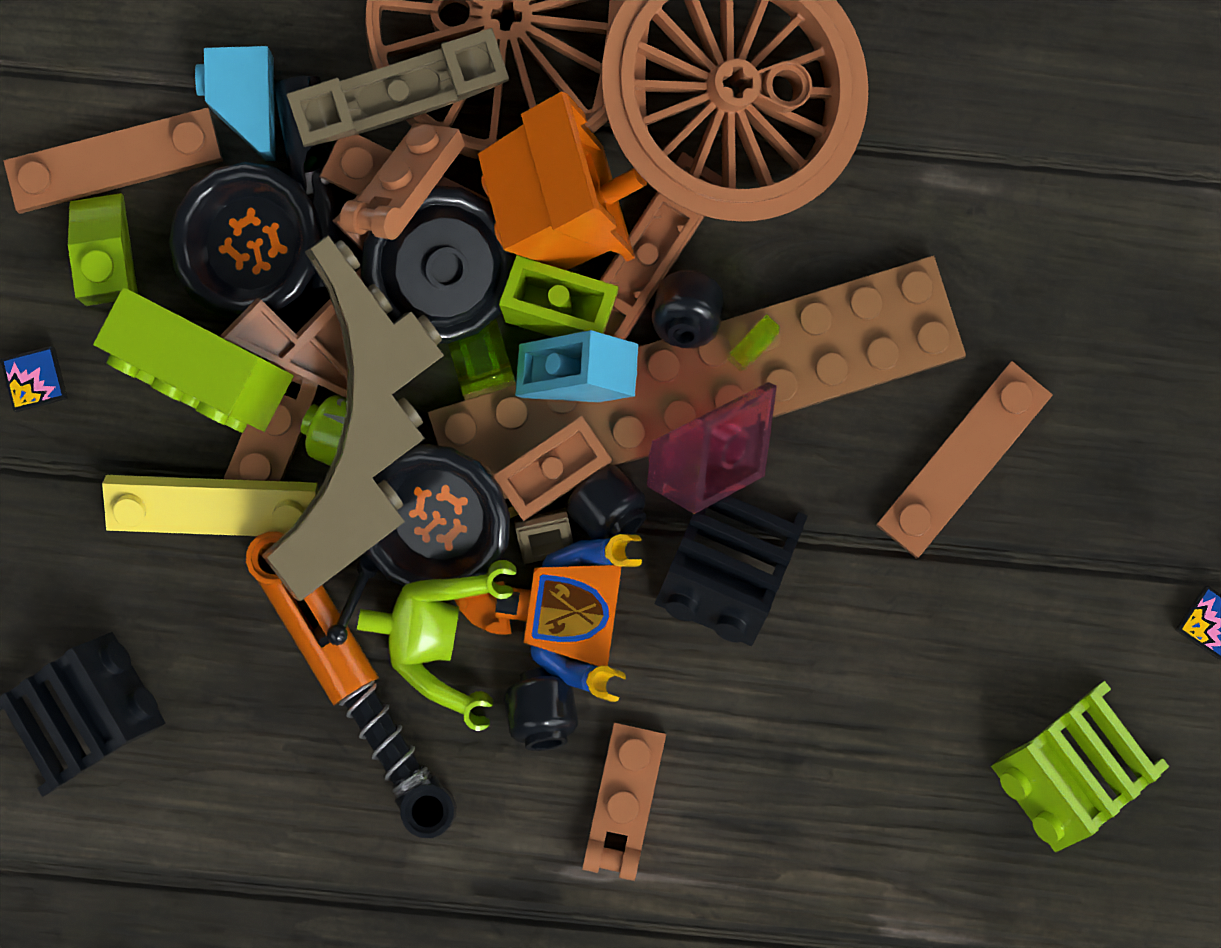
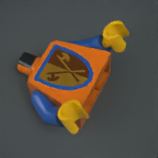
(573, 611)

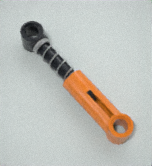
(350, 681)

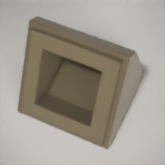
(543, 534)

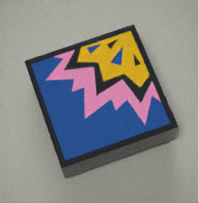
(34, 379)
(1203, 622)

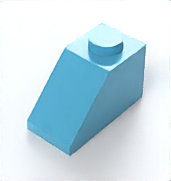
(241, 93)
(577, 368)

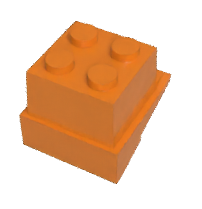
(556, 188)

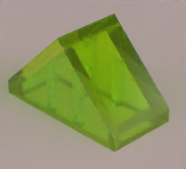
(482, 363)

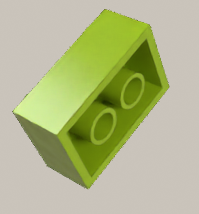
(191, 363)

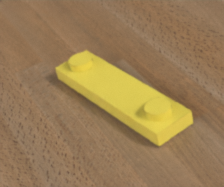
(203, 505)

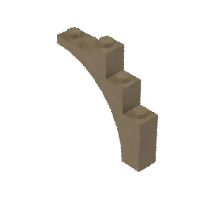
(381, 358)

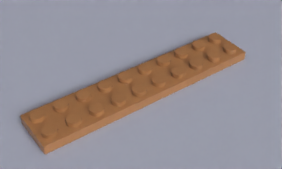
(824, 350)

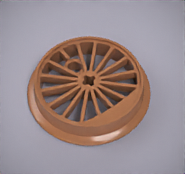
(836, 139)

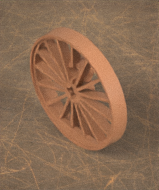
(480, 19)

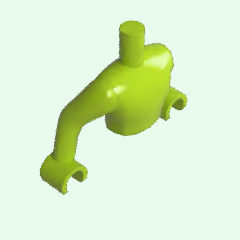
(425, 630)

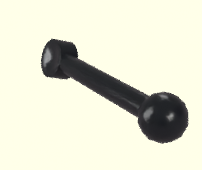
(337, 633)

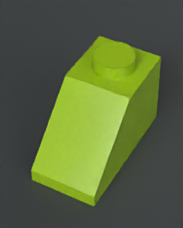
(100, 249)
(555, 299)

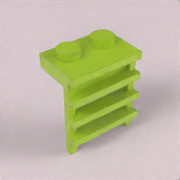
(1058, 786)

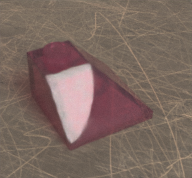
(714, 452)

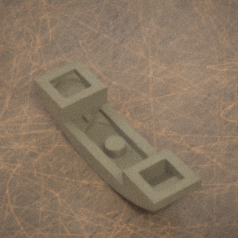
(398, 90)

